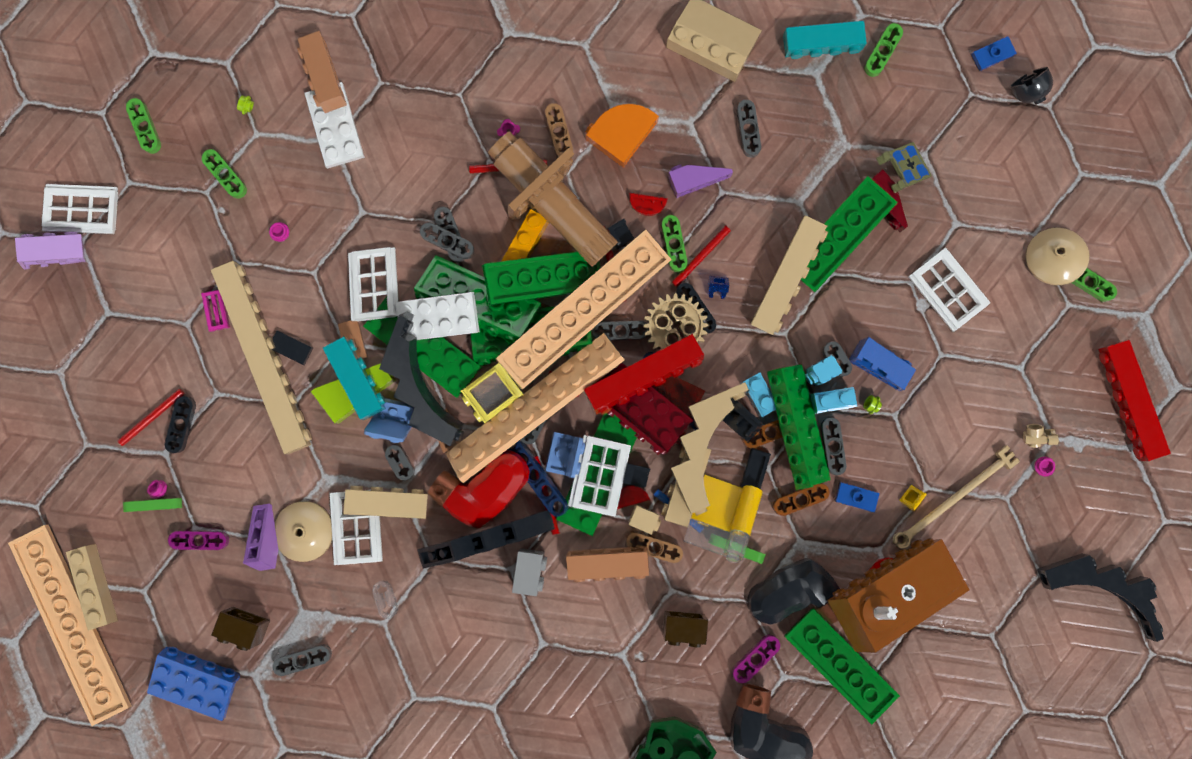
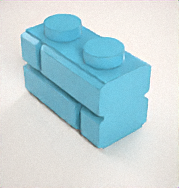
(823, 371)
(760, 395)
(833, 400)

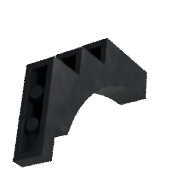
(402, 362)
(486, 539)

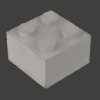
(528, 572)

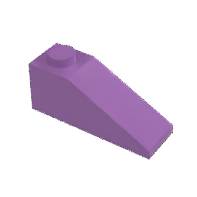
(692, 178)
(262, 540)

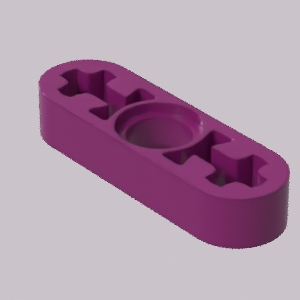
(192, 546)
(771, 652)

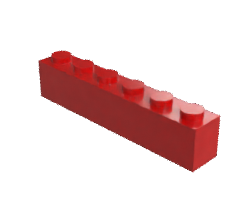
(644, 374)
(1134, 401)

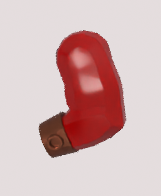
(486, 494)

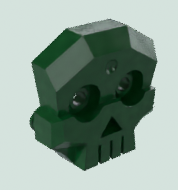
(679, 740)

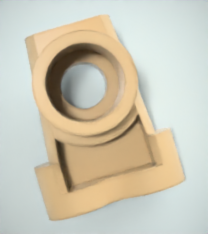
(1037, 435)

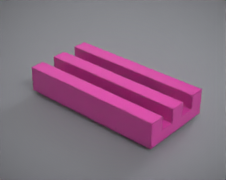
(211, 327)

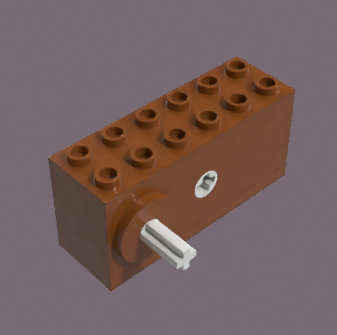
(898, 595)

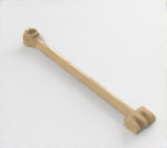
(1002, 461)

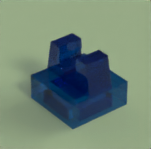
(718, 284)

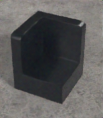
(621, 233)
(636, 475)

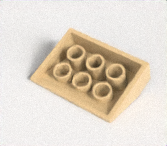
(713, 38)

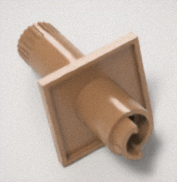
(545, 191)

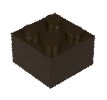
(240, 628)
(685, 628)

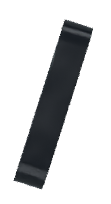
(693, 293)
(172, 426)

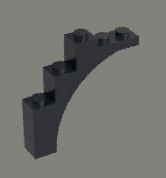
(1112, 578)

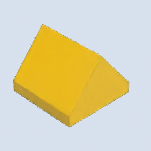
(912, 497)

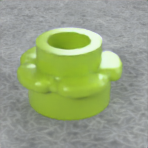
(245, 104)
(872, 404)

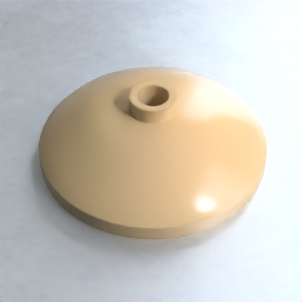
(1054, 267)
(316, 529)

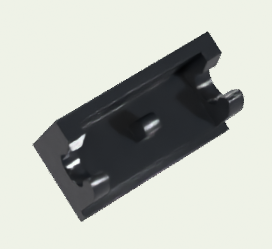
(742, 421)

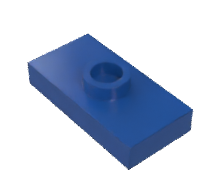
(994, 53)
(857, 497)

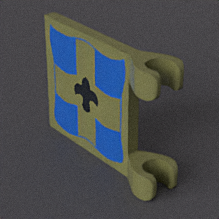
(907, 164)

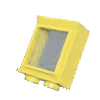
(491, 393)

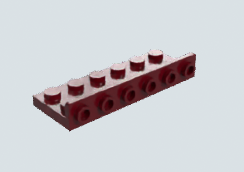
(651, 417)

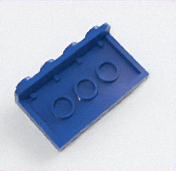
(193, 682)

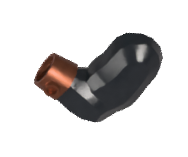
(791, 591)
(764, 738)

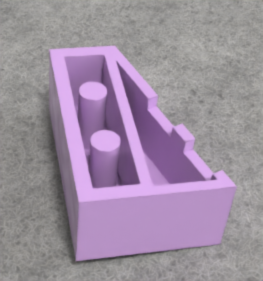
(49, 249)

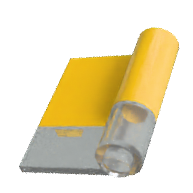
(728, 519)

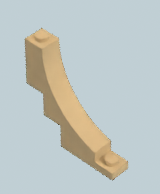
(707, 417)

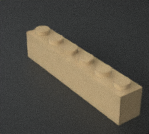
(789, 274)

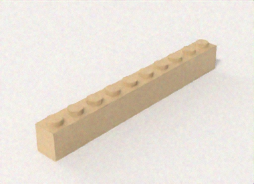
(261, 358)

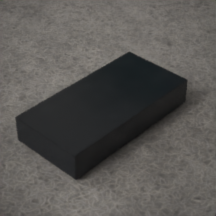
(291, 348)
(755, 468)

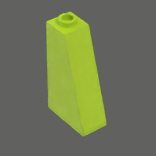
(335, 400)

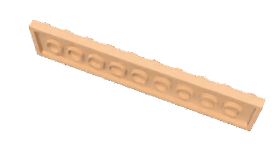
(583, 309)
(533, 407)
(61, 611)

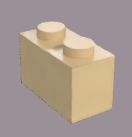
(644, 519)

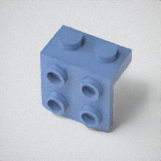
(391, 422)
(565, 454)

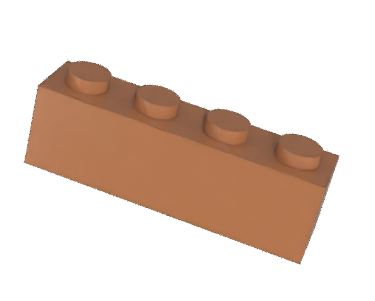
(321, 71)
(608, 563)

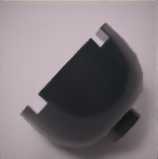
(1033, 87)

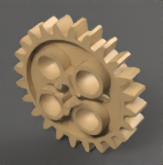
(692, 316)

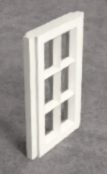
(81, 191)
(964, 280)
(355, 284)
(617, 480)
(339, 538)

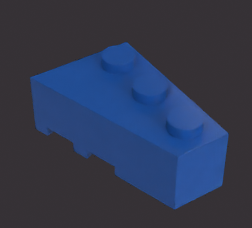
(882, 364)

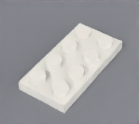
(335, 132)
(442, 315)

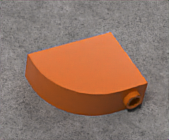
(621, 131)

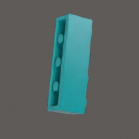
(824, 39)
(354, 379)

